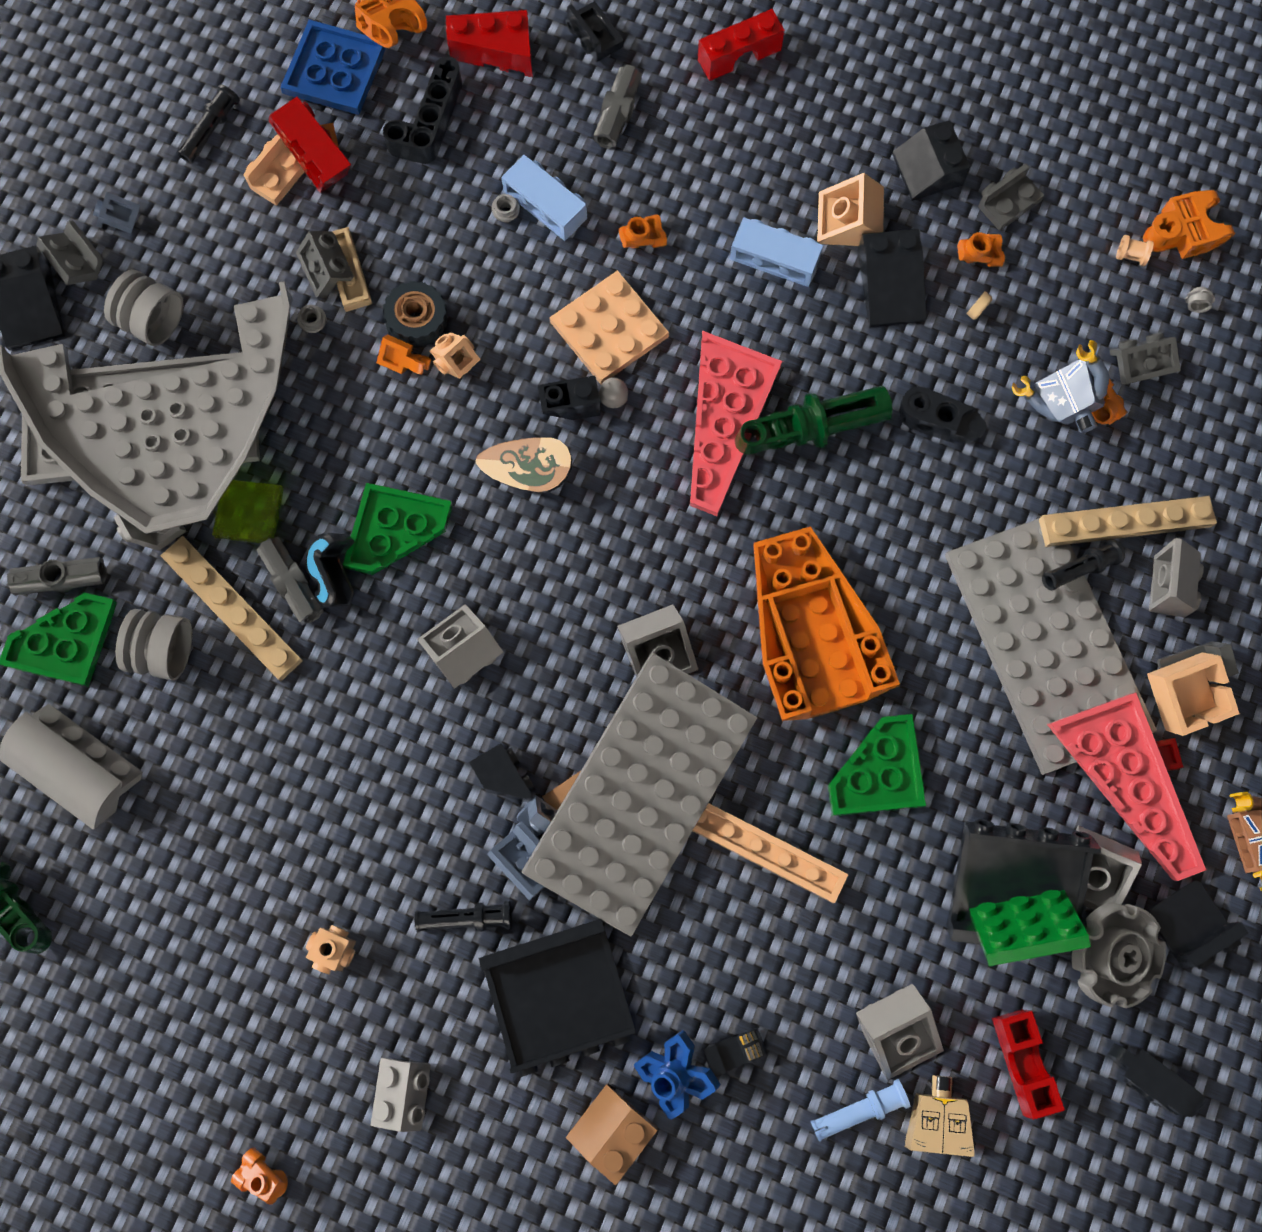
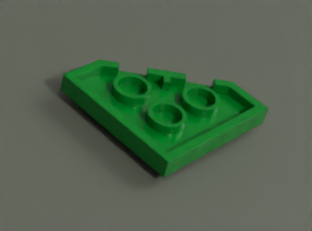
(392, 526)
(62, 642)
(881, 771)

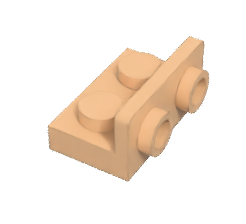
(273, 171)

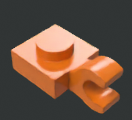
(398, 357)

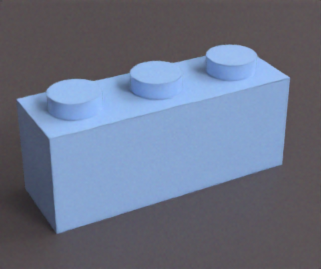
(545, 197)
(776, 251)

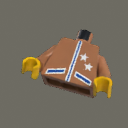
(1247, 831)

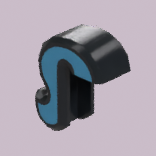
(327, 569)

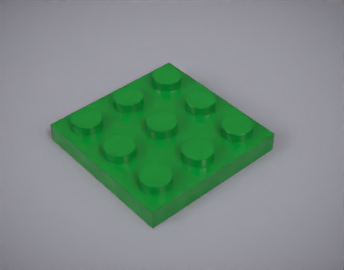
(1028, 927)

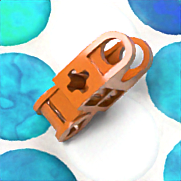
(383, 17)
(1187, 225)

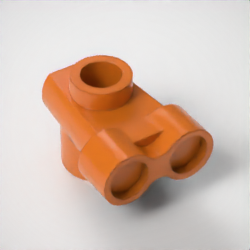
(643, 232)
(982, 249)
(1113, 407)
(259, 1177)

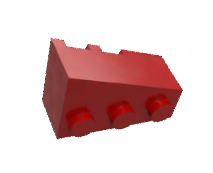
(491, 39)
(310, 144)

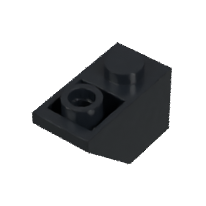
(570, 398)
(499, 775)

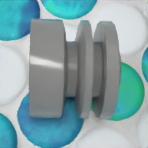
(143, 307)
(154, 644)

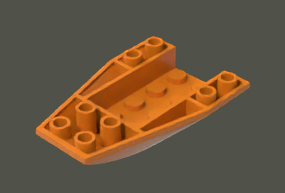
(815, 631)

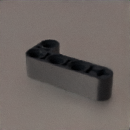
(430, 109)

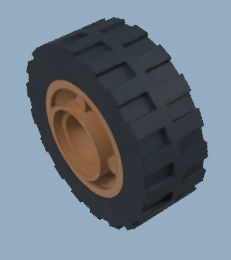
(410, 299)

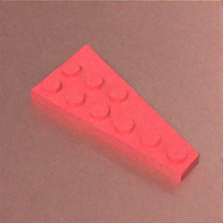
(730, 392)
(1127, 767)

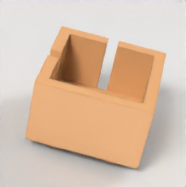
(1185, 691)

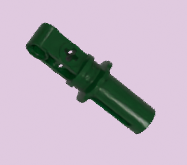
(810, 423)
(19, 919)

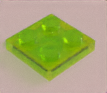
(248, 512)

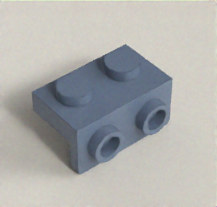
(512, 855)

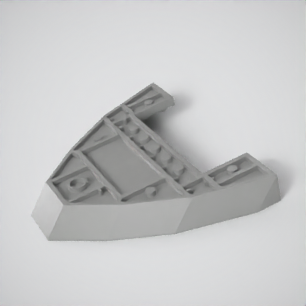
(163, 442)

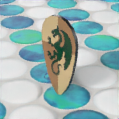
(528, 464)

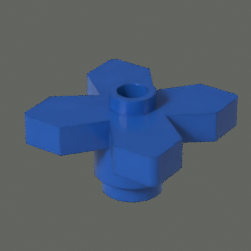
(674, 1076)

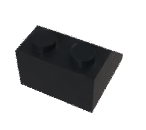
(932, 161)

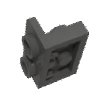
(1010, 197)
(71, 254)
(323, 262)
(1147, 358)

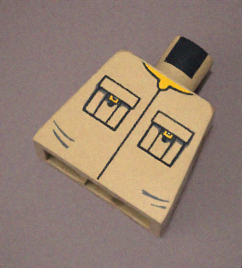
(940, 1121)

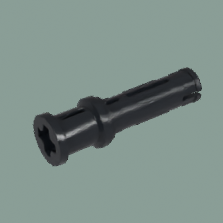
(214, 114)
(1093, 561)
(480, 917)

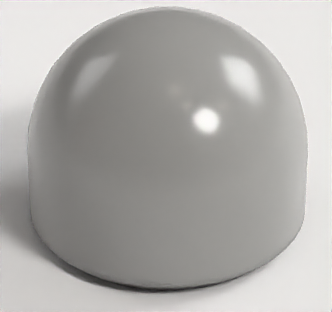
(613, 392)

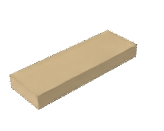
(354, 292)

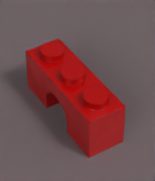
(759, 34)
(1020, 1046)

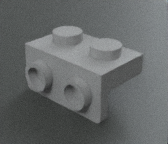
(400, 1095)

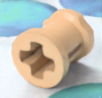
(1134, 250)

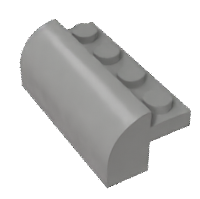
(68, 764)

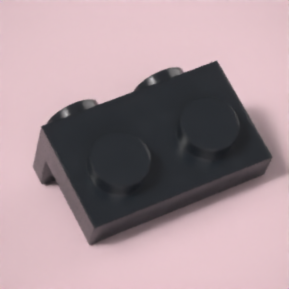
(594, 31)

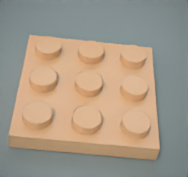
(609, 327)

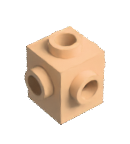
(454, 355)
(341, 953)

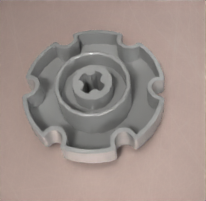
(1121, 956)

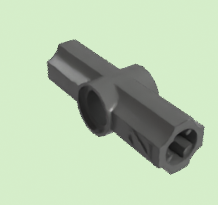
(617, 106)
(40, 577)
(290, 580)

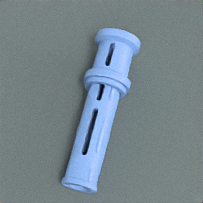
(875, 1105)

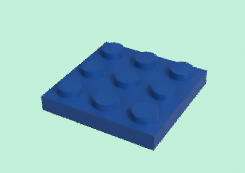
(333, 67)

